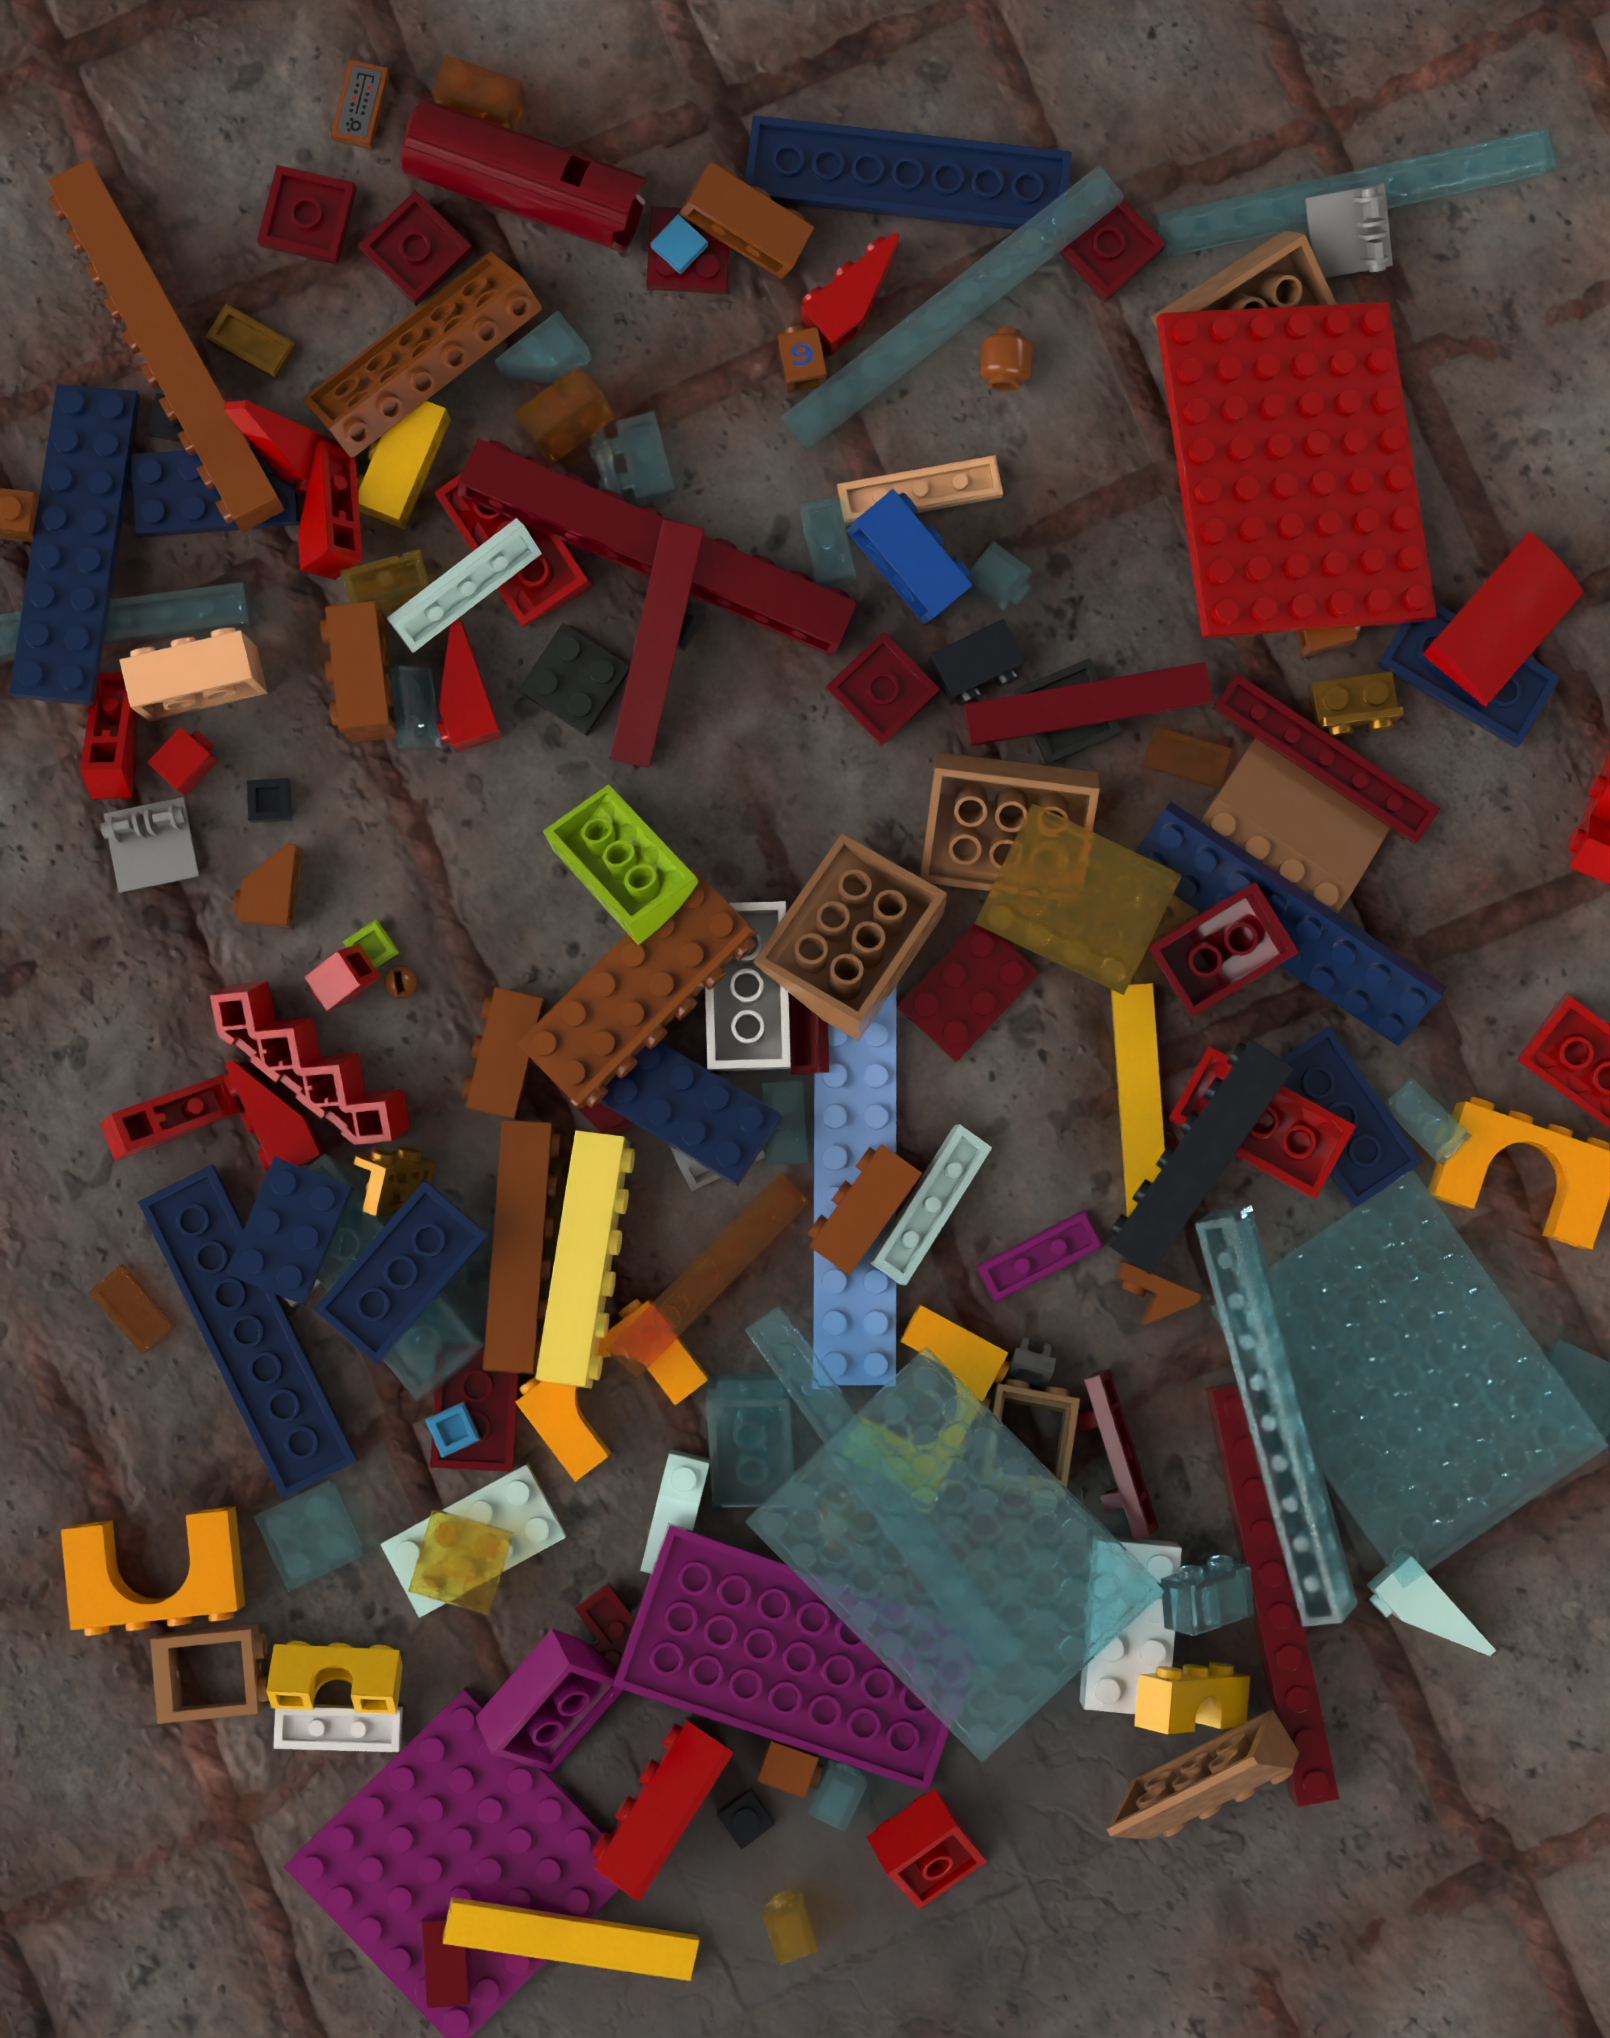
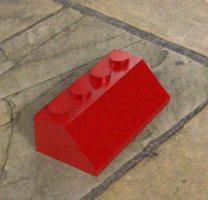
(661, 1809)

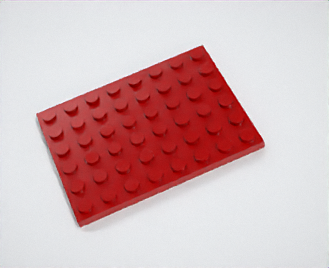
(1295, 468)

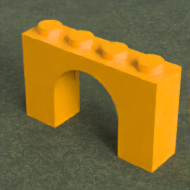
(1579, 1168)
(963, 1352)
(556, 1407)
(102, 1598)

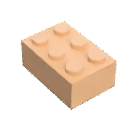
(193, 674)

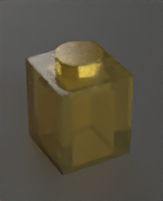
(790, 1926)

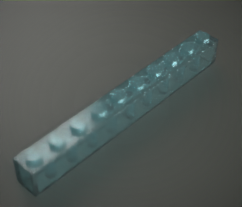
(1276, 1415)

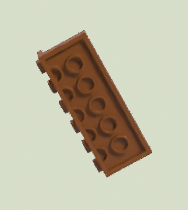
(422, 353)
(636, 994)

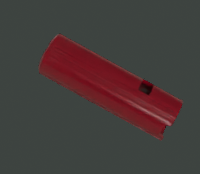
(522, 175)

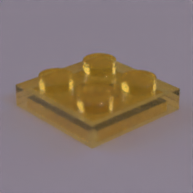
(461, 1561)

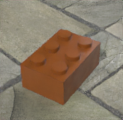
(359, 671)

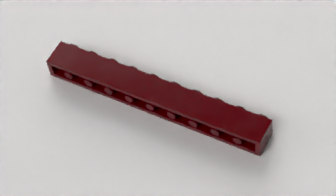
(630, 535)
(1276, 1613)

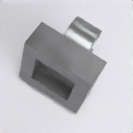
(1031, 1366)

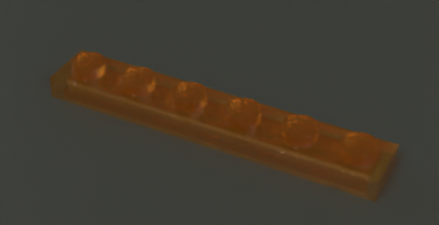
(708, 1276)

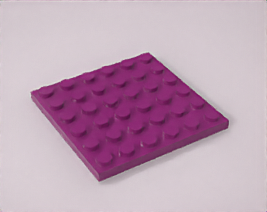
(443, 1827)

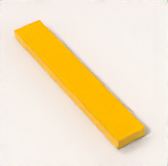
(1138, 1086)
(570, 1939)

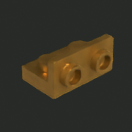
(1354, 703)
(393, 1177)

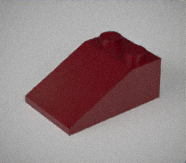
(1222, 948)

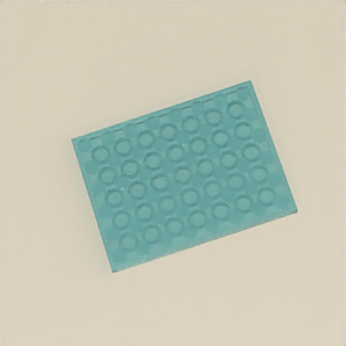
(1421, 1381)
(954, 1554)

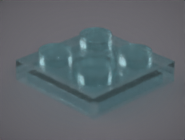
(309, 1535)

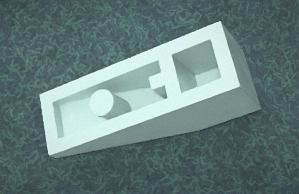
(677, 1499)
(1427, 1608)

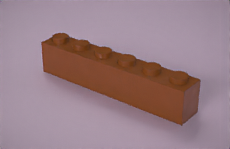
(519, 1246)

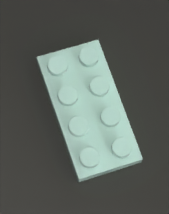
(508, 1503)

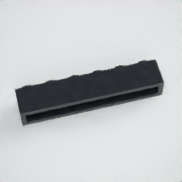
(1201, 1155)

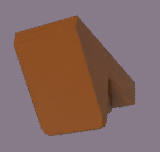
(1165, 1296)

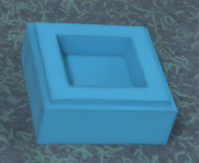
(679, 244)
(453, 1429)

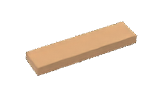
(927, 487)

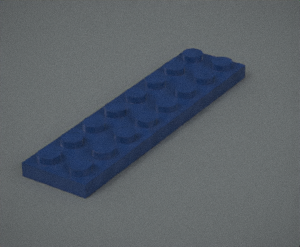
(903, 173)
(75, 545)
(1332, 953)
(248, 1334)

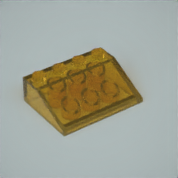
(1078, 899)

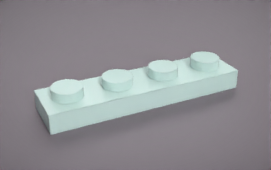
(464, 585)
(930, 1204)

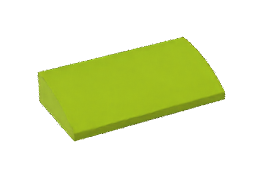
(622, 862)

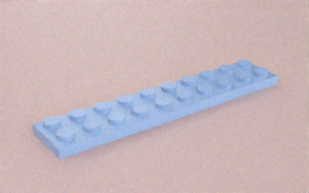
(851, 1112)

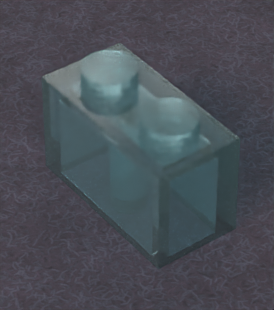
(1207, 1596)

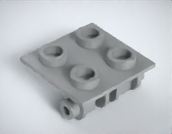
(1350, 230)
(150, 844)

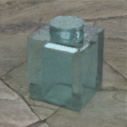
(1000, 577)
(837, 1794)

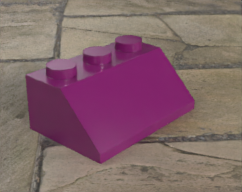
(548, 1702)

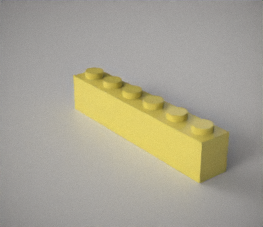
(584, 1259)

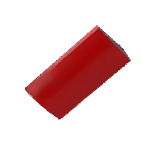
(543, 583)
(1505, 620)
(1573, 1056)
(1290, 1140)

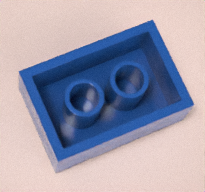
(910, 555)

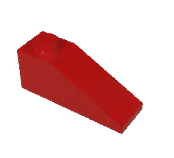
(280, 441)
(330, 515)
(464, 701)
(110, 741)
(168, 1117)

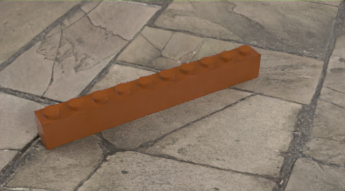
(165, 345)

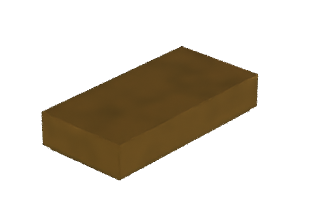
(251, 342)

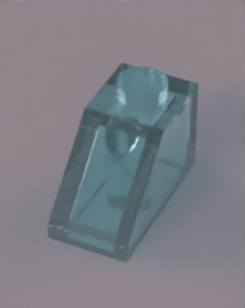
(545, 353)

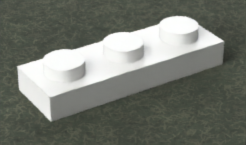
(337, 1729)

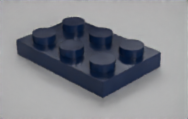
(289, 1230)

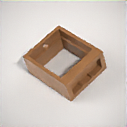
(1052, 1399)
(167, 1672)

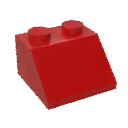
(925, 1849)

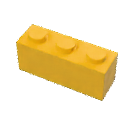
(401, 464)

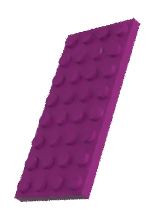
(767, 1655)

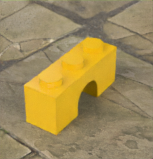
(302, 1669)
(1178, 1699)

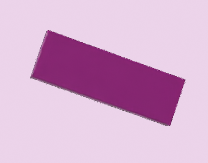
(1039, 1256)

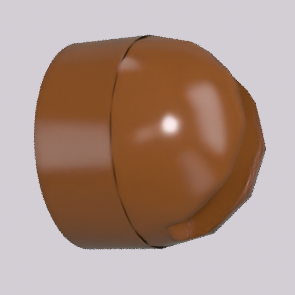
(409, 980)

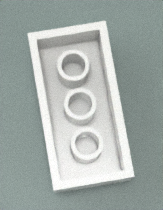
(747, 1007)
(1111, 1677)

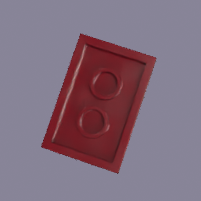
(967, 990)
(494, 1411)

